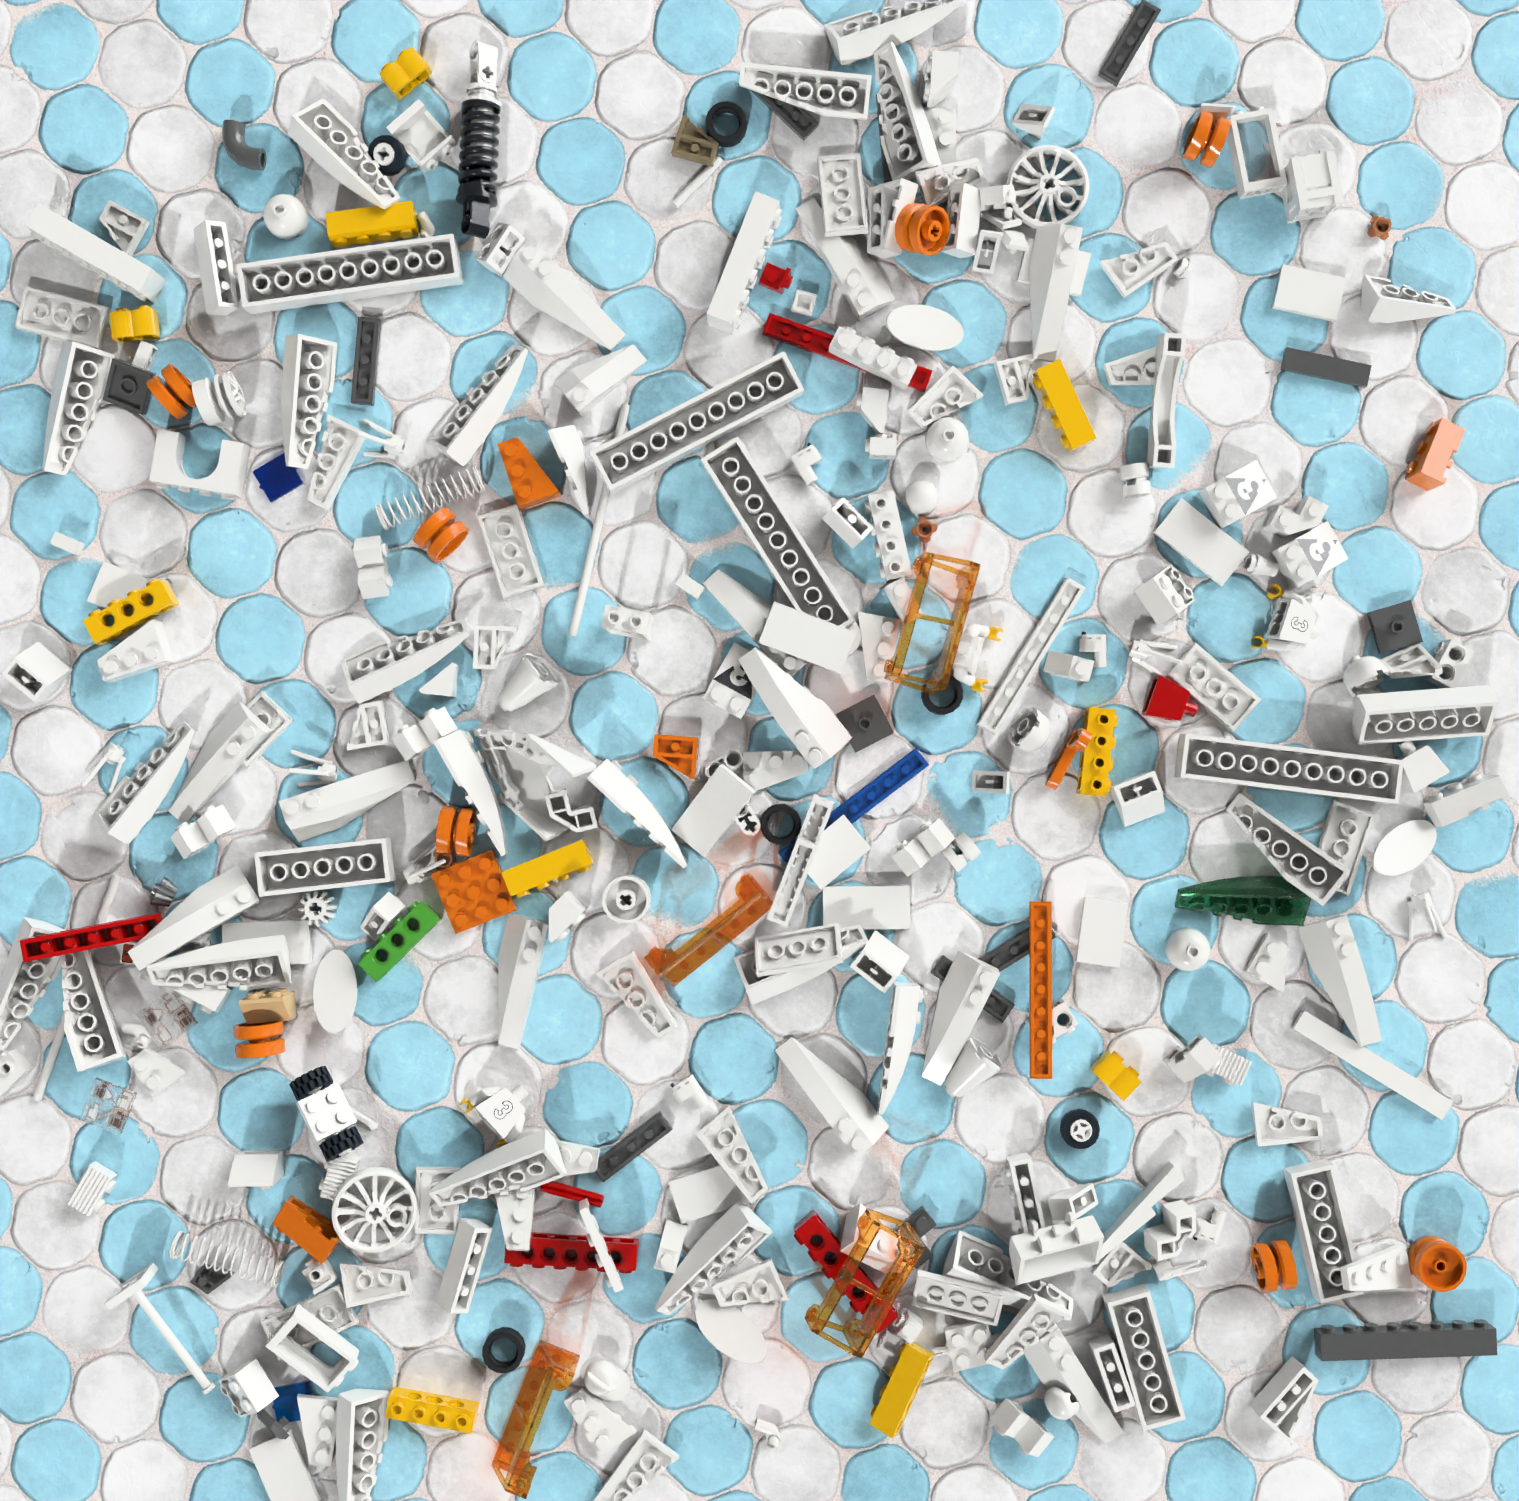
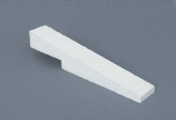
(800, 860)
(1140, 1209)

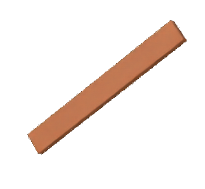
(1040, 989)

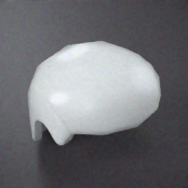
(921, 497)
(1059, 1404)

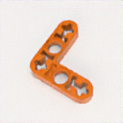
(1076, 742)

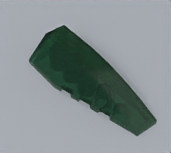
(1257, 898)

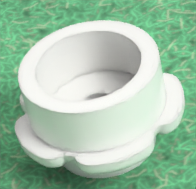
(1182, 268)

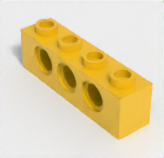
(162, 602)
(432, 1409)

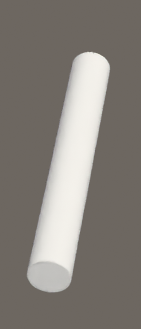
(696, 183)

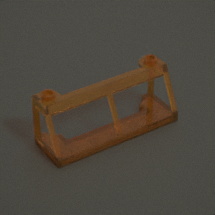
(966, 582)
(677, 965)
(861, 1332)
(549, 1370)

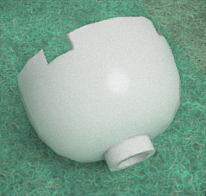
(285, 216)
(946, 439)
(1363, 674)
(1030, 731)
(1187, 949)

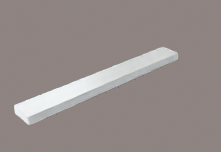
(1030, 656)
(1372, 1064)

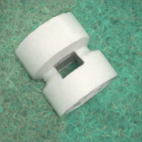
(1135, 472)
(967, 848)

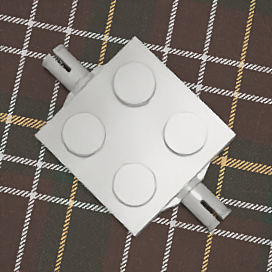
(966, 1344)

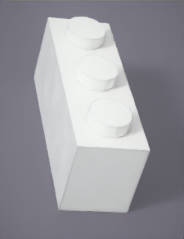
(964, 219)
(1111, 1373)

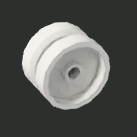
(614, 902)

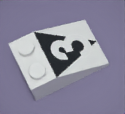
(1237, 494)
(1309, 555)
(731, 686)

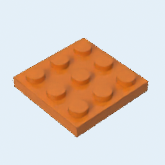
(473, 891)

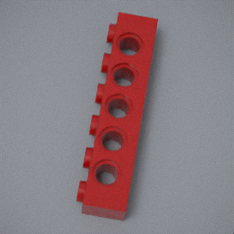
(88, 937)
(814, 1225)
(562, 1242)

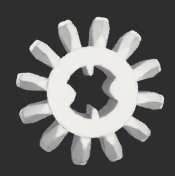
(321, 901)

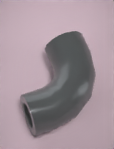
(237, 149)

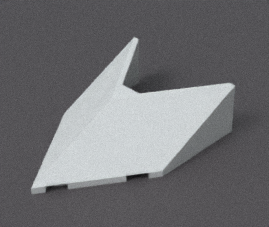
(522, 770)

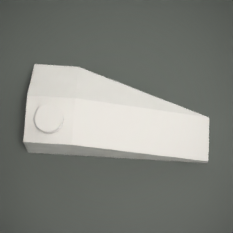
(594, 380)

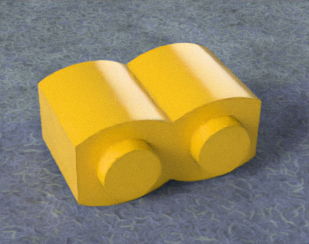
(405, 73)
(134, 324)
(1115, 1074)

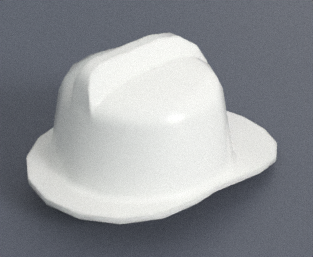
(605, 1379)

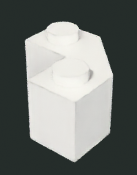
(1286, 523)
(373, 568)
(419, 737)
(576, 819)
(197, 836)
(923, 846)
(1193, 1059)
(1166, 1239)
(1027, 1431)

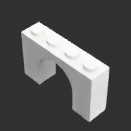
(225, 480)

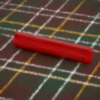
(572, 1193)

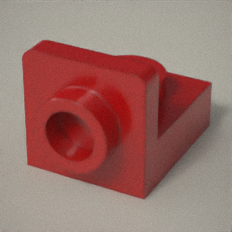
(776, 278)

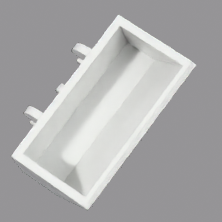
(1055, 1248)

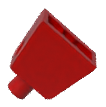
(1168, 701)

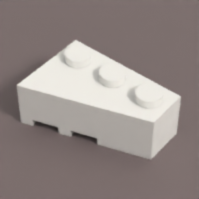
(884, 206)
(137, 654)

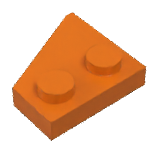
(677, 752)

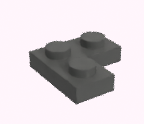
(921, 1223)

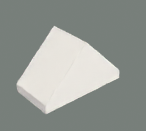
(1033, 119)
(986, 251)
(443, 683)
(990, 781)

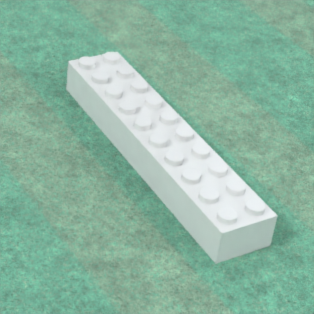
(350, 274)
(697, 422)
(774, 534)
(1289, 768)

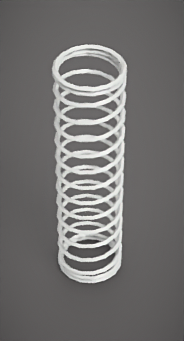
(385, 522)
(274, 1280)

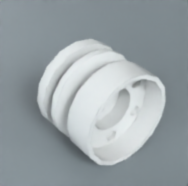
(217, 399)

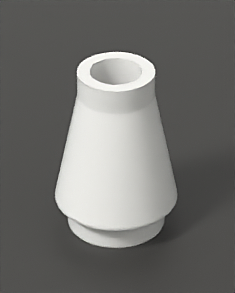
(1259, 565)

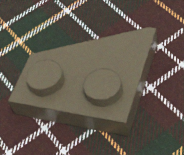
(694, 144)

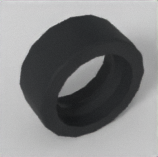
(726, 107)
(950, 708)
(796, 824)
(503, 1367)

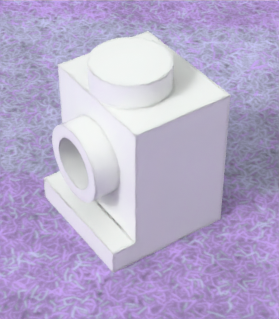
(997, 197)
(881, 447)
(326, 1272)
(908, 1325)

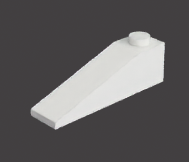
(1394, 304)
(570, 450)

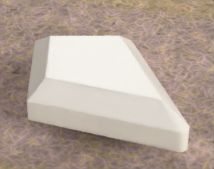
(1217, 110)
(1001, 218)
(1013, 240)

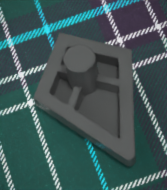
(208, 1279)
(274, 1426)

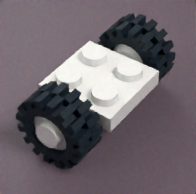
(326, 1113)

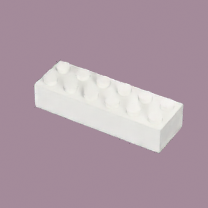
(95, 254)
(743, 263)
(1424, 714)
(324, 866)
(1321, 1227)
(1144, 1357)

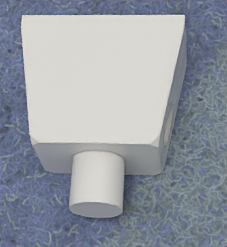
(1420, 766)

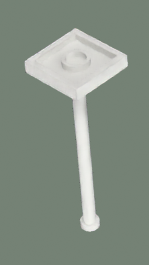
(133, 1288)

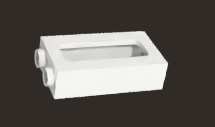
(306, 1362)

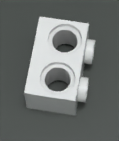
(500, 248)
(1453, 668)
(1057, 1029)

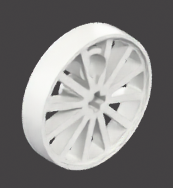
(1057, 189)
(365, 1207)

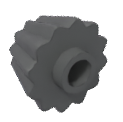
(163, 893)

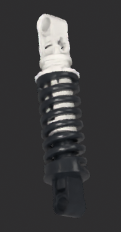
(478, 141)

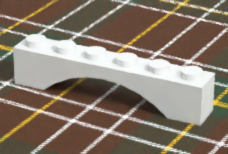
(1168, 365)

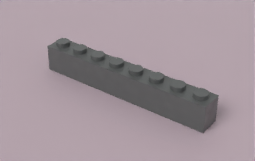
(1405, 1341)

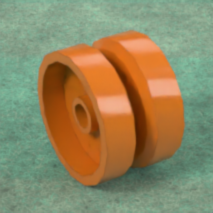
(1206, 139)
(922, 229)
(173, 393)
(441, 535)
(456, 831)
(259, 1039)
(1437, 1263)
(1274, 1266)

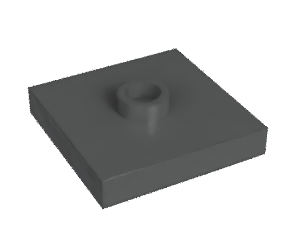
(128, 386)
(1394, 627)
(865, 723)

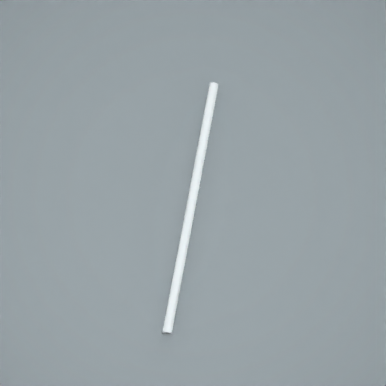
(595, 536)
(60, 1033)

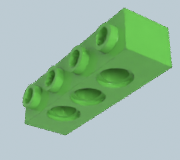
(378, 968)

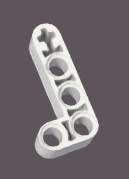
(723, 759)

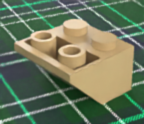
(270, 1007)

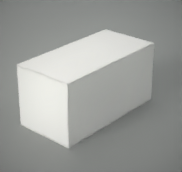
(145, 355)
(67, 543)
(689, 586)

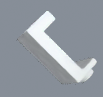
(422, 136)

